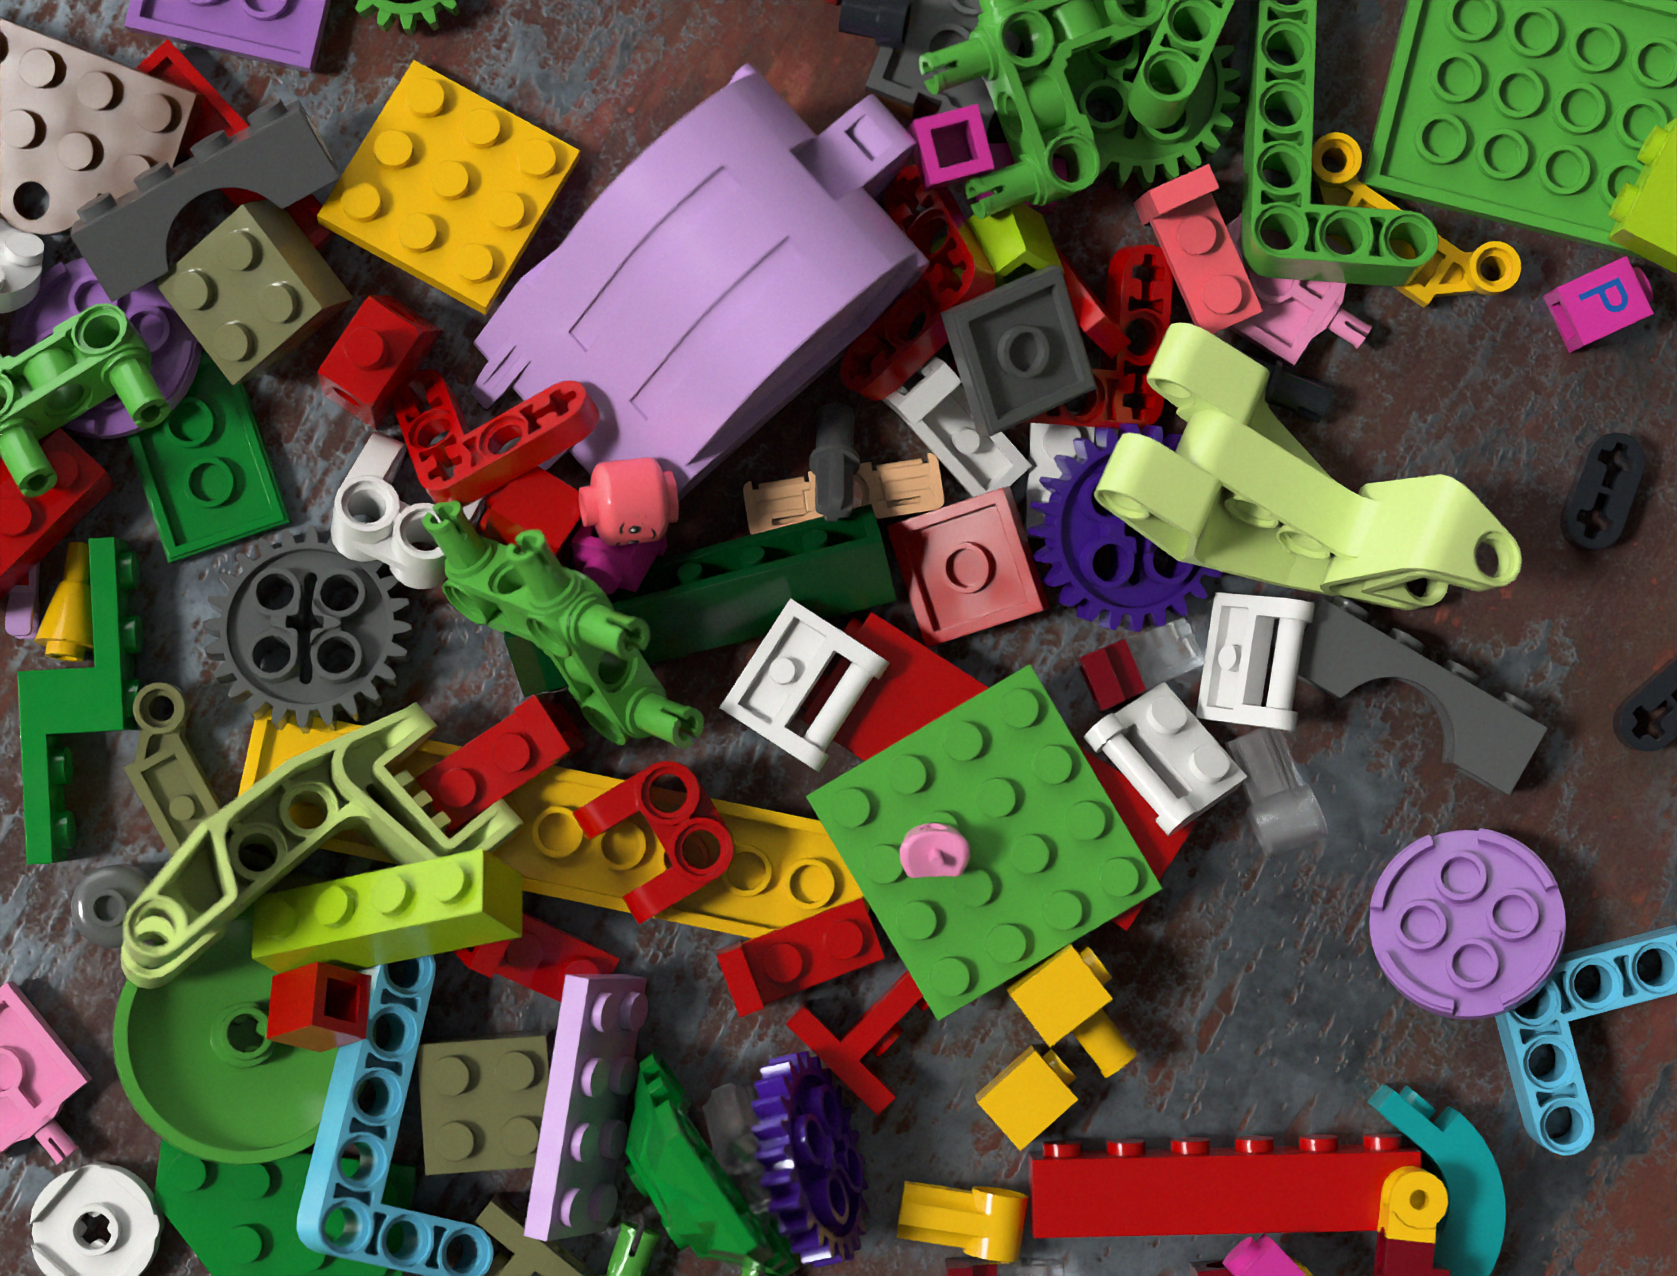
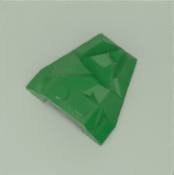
(689, 1184)

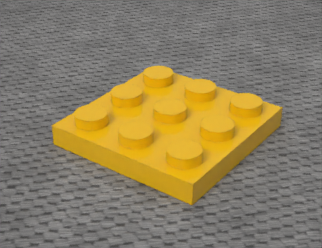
(449, 187)

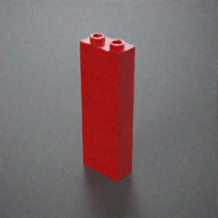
(925, 686)

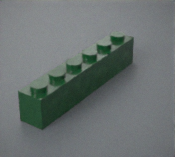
(740, 590)

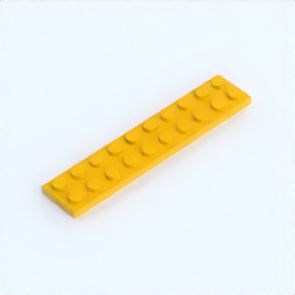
(778, 876)

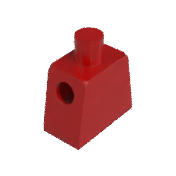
(376, 357)

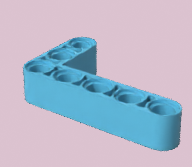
(1549, 1025)
(375, 1136)

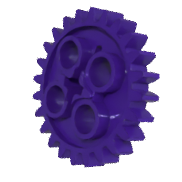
(1077, 531)
(810, 1159)

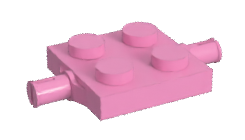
(1294, 308)
(35, 1076)

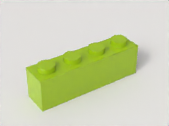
(390, 914)

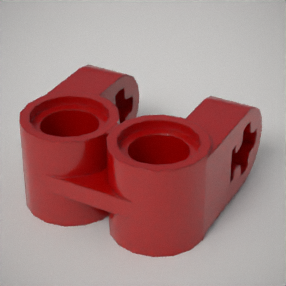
(670, 828)

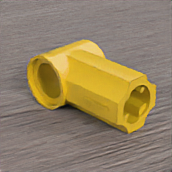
(981, 1221)

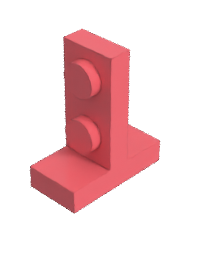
(1199, 250)

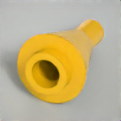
(68, 620)

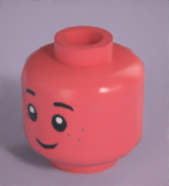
(629, 501)

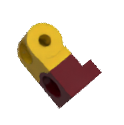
(1407, 1224)

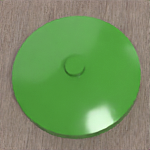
(202, 1061)

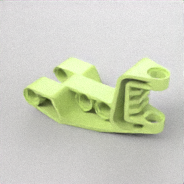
(1265, 510)
(210, 887)

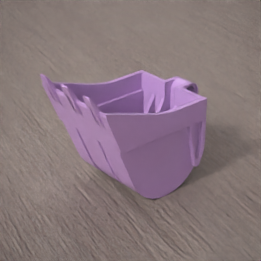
(711, 280)

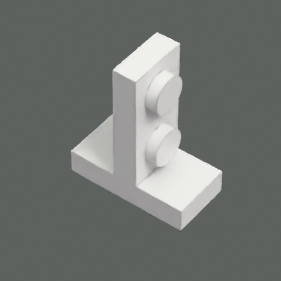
(941, 417)

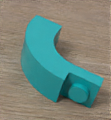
(1475, 1216)

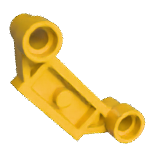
(1449, 270)

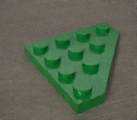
(246, 1215)

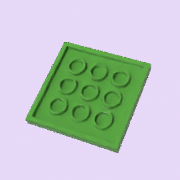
(1039, 830)

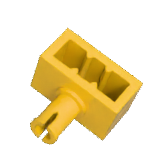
(1068, 996)

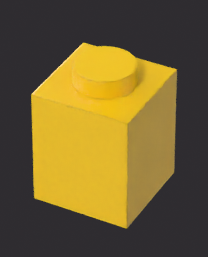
(1028, 1095)

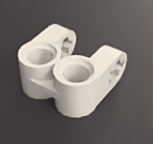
(370, 492)

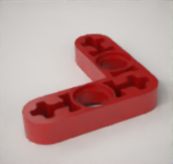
(883, 354)
(1105, 403)
(560, 411)

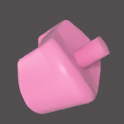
(934, 851)

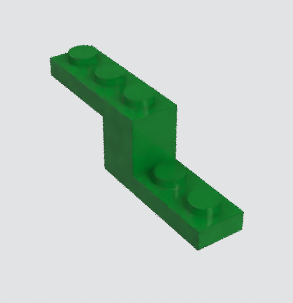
(79, 701)

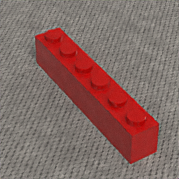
(1212, 1188)

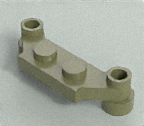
(171, 776)

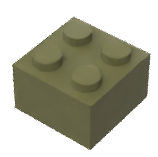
(253, 290)
(483, 1099)

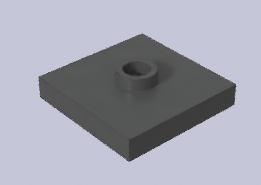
(1019, 350)

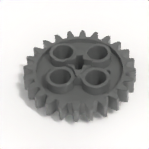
(251, 631)

